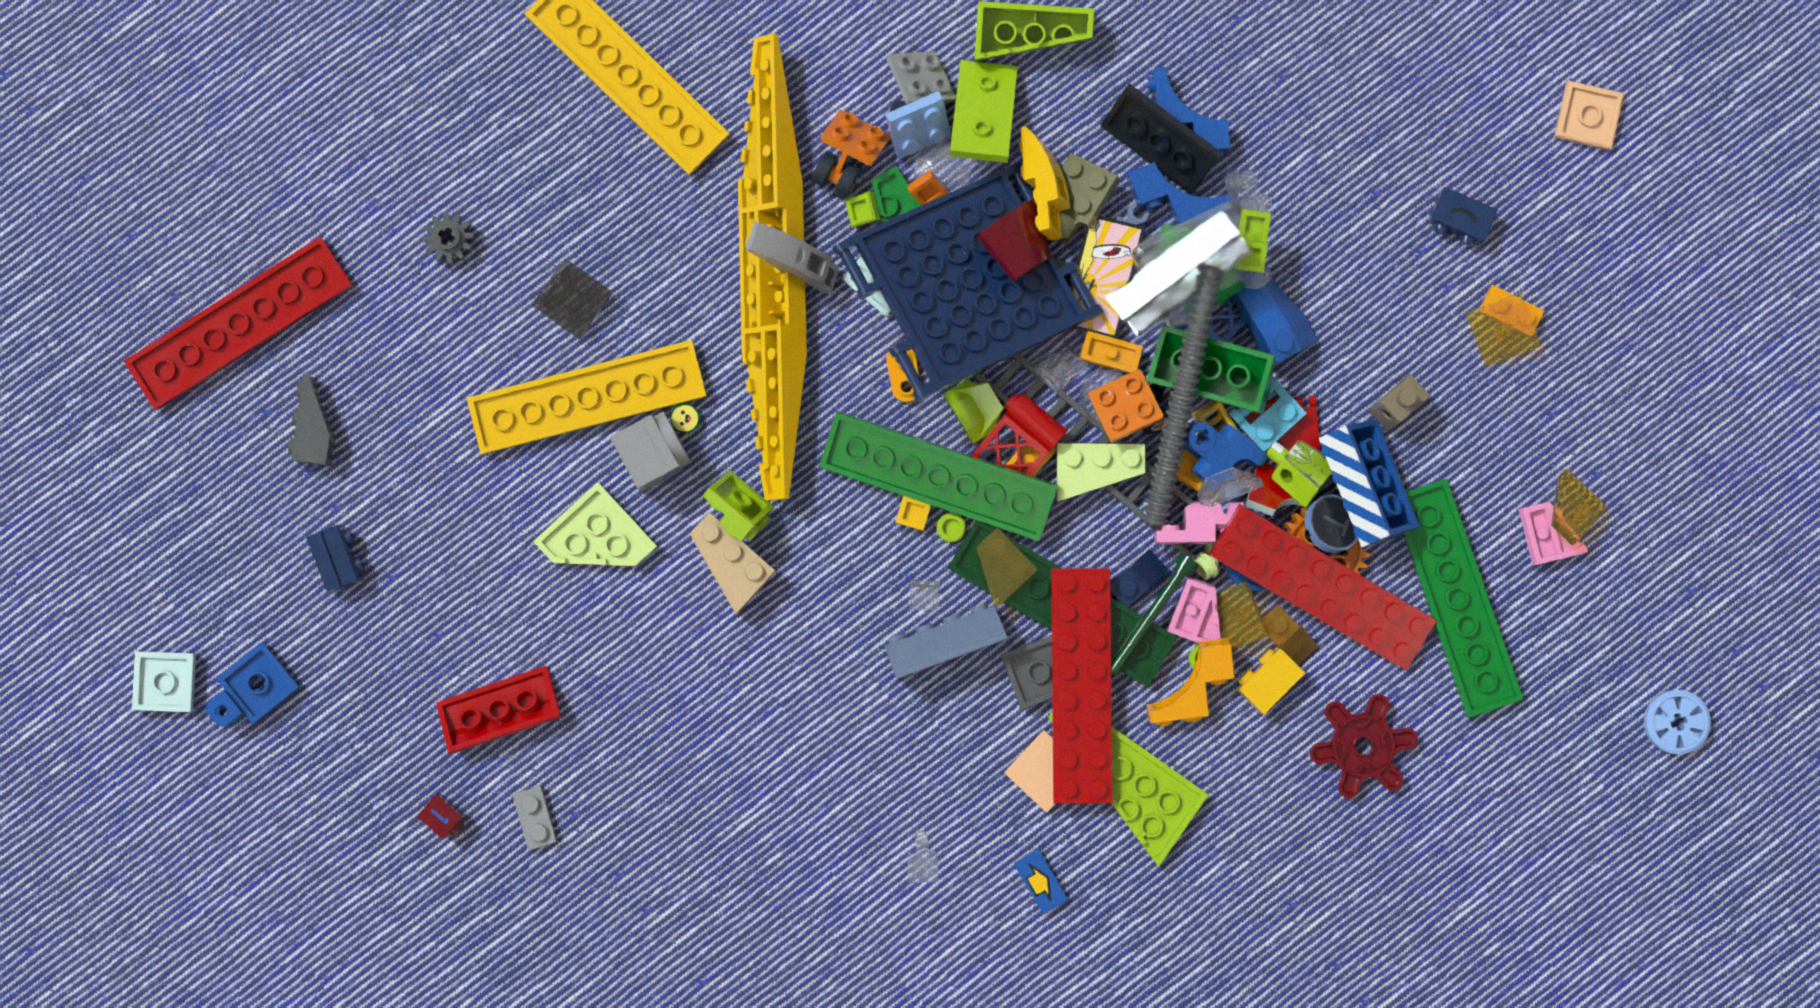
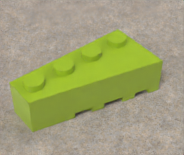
(1024, 28)

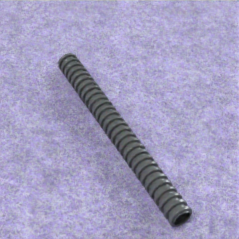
(1183, 395)

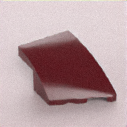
(1017, 242)

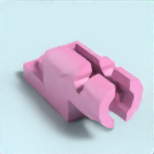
(1199, 525)

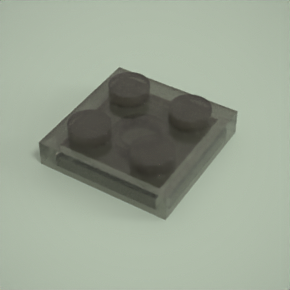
(572, 298)

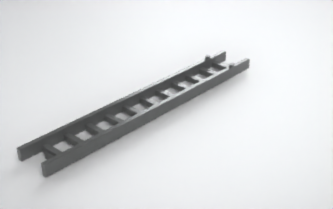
(1064, 398)

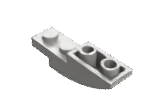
(793, 256)

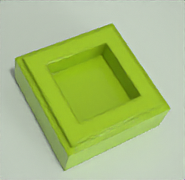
(862, 209)

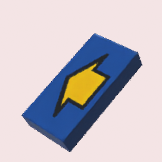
(1040, 881)

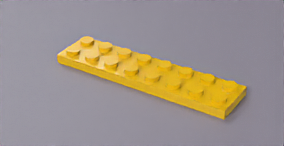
(630, 79)
(586, 397)

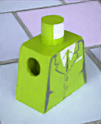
(1300, 470)

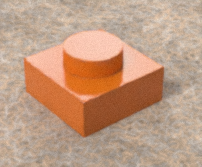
(927, 188)

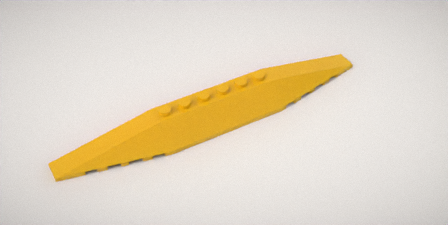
(770, 298)

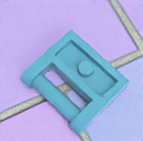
(1273, 421)

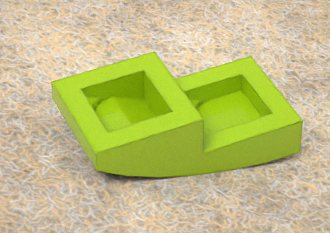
(1254, 231)

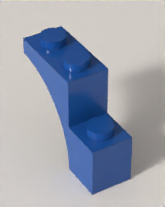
(1212, 130)
(1151, 188)

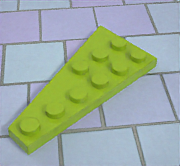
(1151, 796)

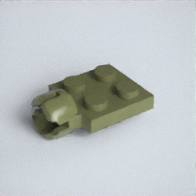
(1088, 193)

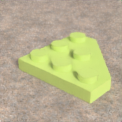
(595, 534)

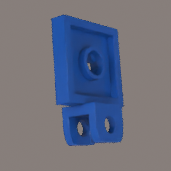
(241, 698)

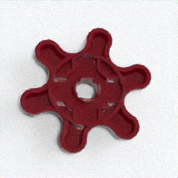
(1384, 745)

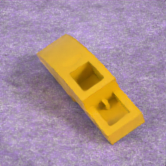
(1045, 176)

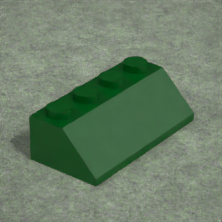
(1229, 371)

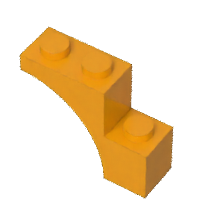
(1190, 703)

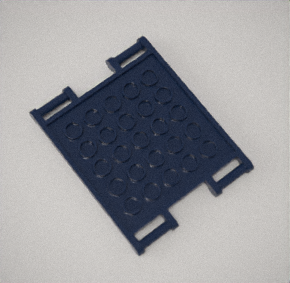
(953, 294)

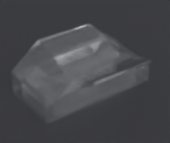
(1058, 369)
(1226, 486)

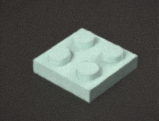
(163, 681)

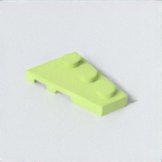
(1096, 466)

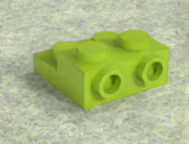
(743, 507)

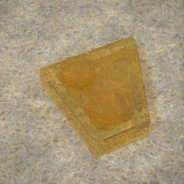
(1574, 508)
(1003, 566)

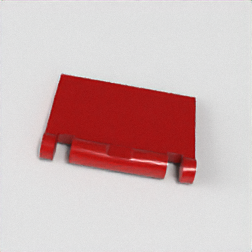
(1304, 430)

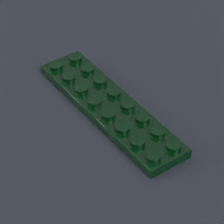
(1034, 600)

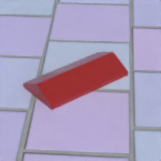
(498, 710)

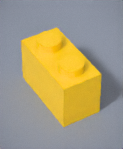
(1269, 680)

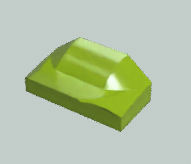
(975, 408)

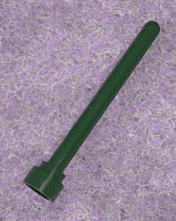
(1183, 568)

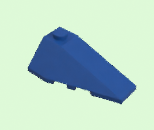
(1274, 321)

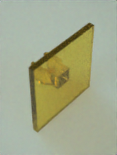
(1503, 329)
(1239, 616)

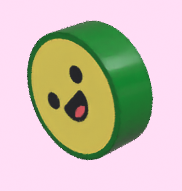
(685, 418)

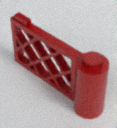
(1032, 425)

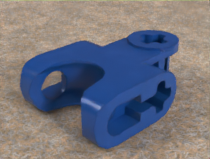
(1220, 449)

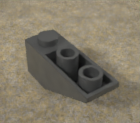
(313, 433)

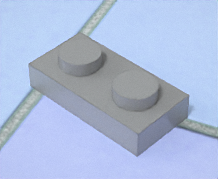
(534, 817)

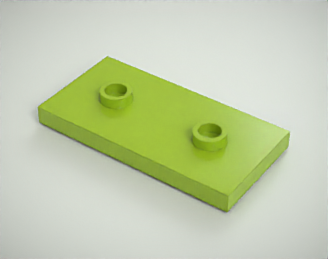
(983, 111)

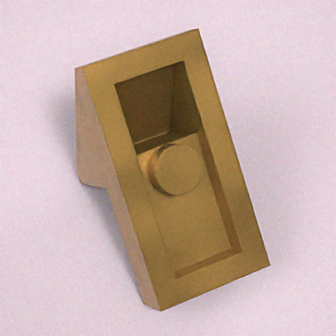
(1288, 634)

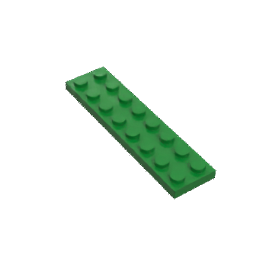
(938, 476)
(1459, 602)

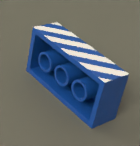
(1368, 482)

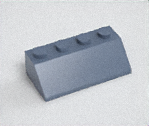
(946, 641)

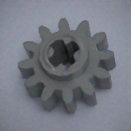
(445, 227)

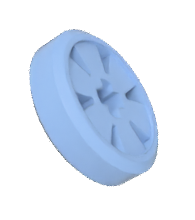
(1661, 713)

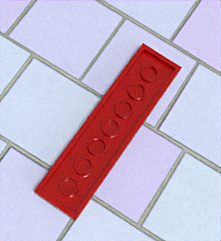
(238, 323)
(1322, 587)
(1081, 686)

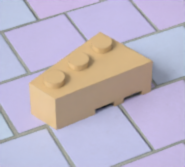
(732, 562)

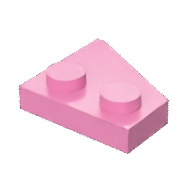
(1542, 539)
(1196, 612)

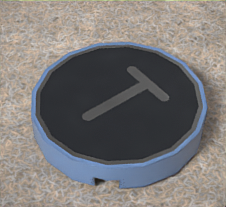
(1330, 524)

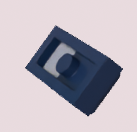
(1137, 578)

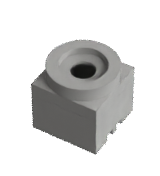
(651, 450)

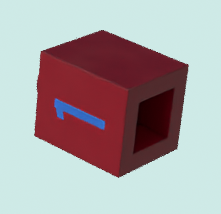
(442, 817)

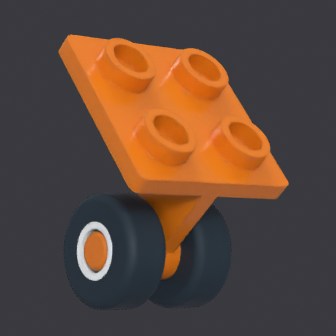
(853, 139)
(1129, 406)

